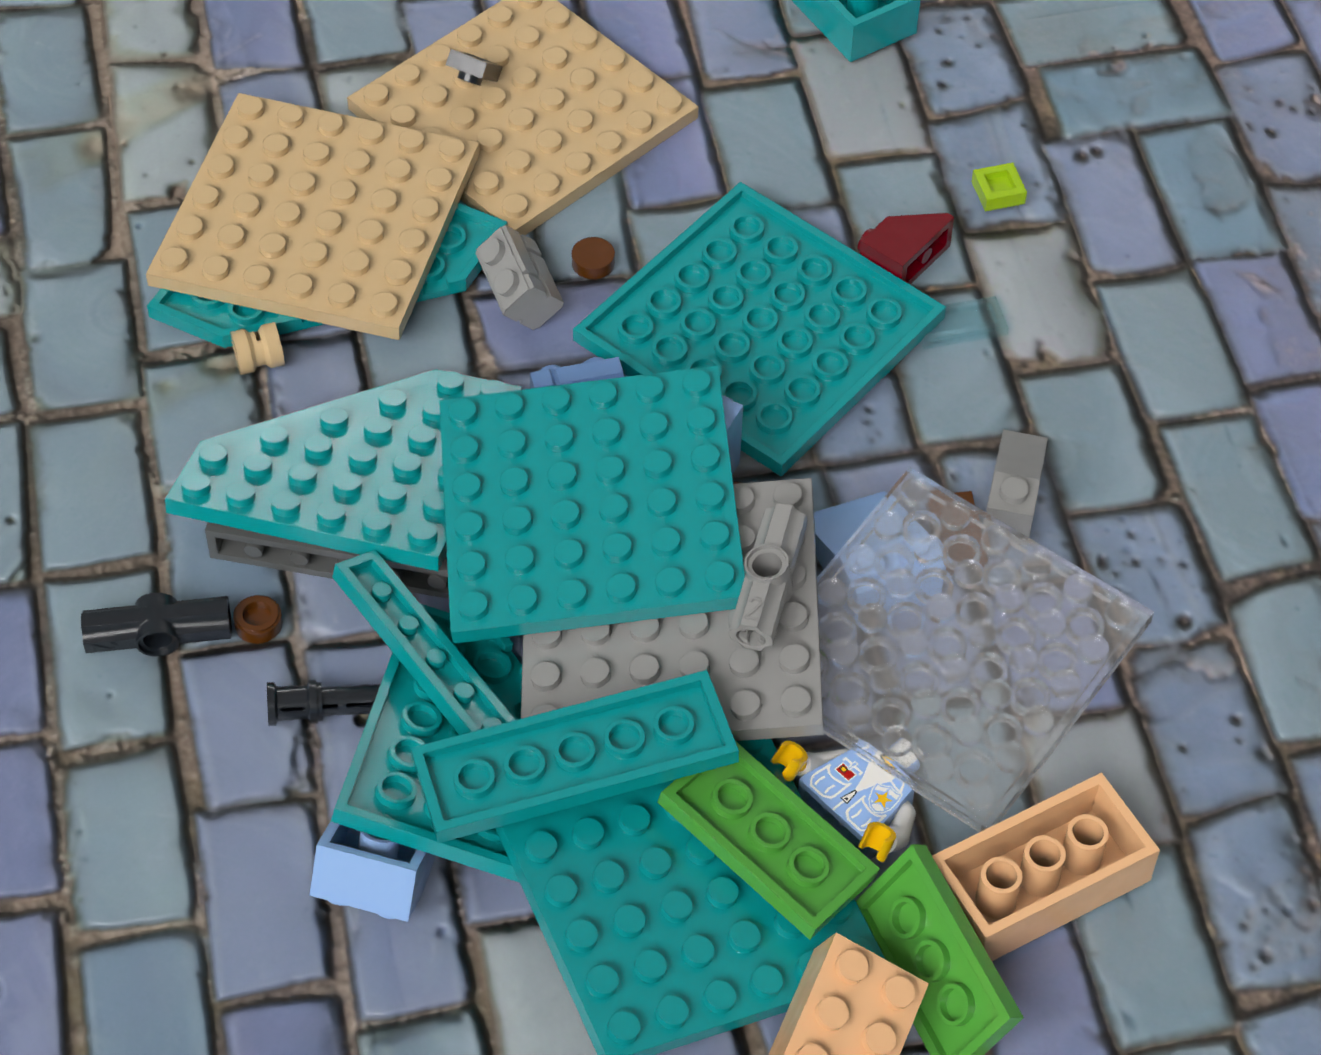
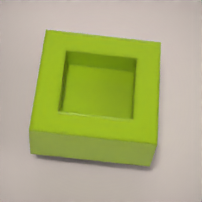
(999, 186)

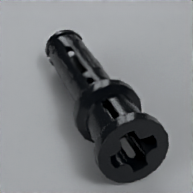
(314, 701)

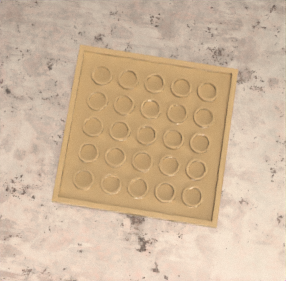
(554, 122)
(315, 216)

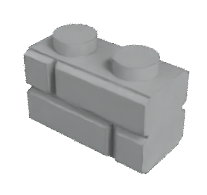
(519, 277)

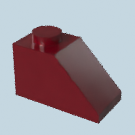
(907, 243)

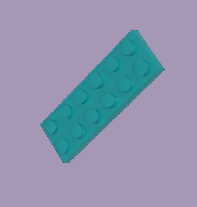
(573, 755)

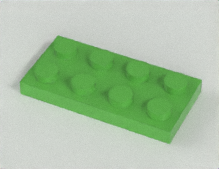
(771, 840)
(931, 937)

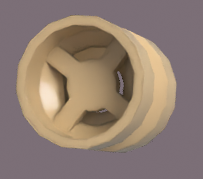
(257, 348)

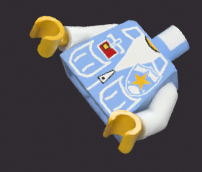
(852, 797)

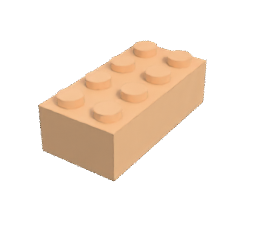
(1048, 865)
(849, 1004)

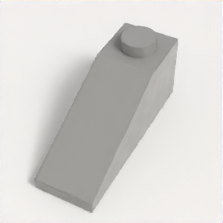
(1017, 479)

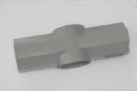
(761, 596)

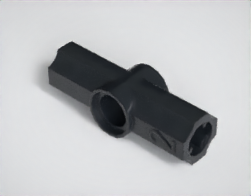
(156, 624)

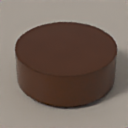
(593, 258)
(257, 619)

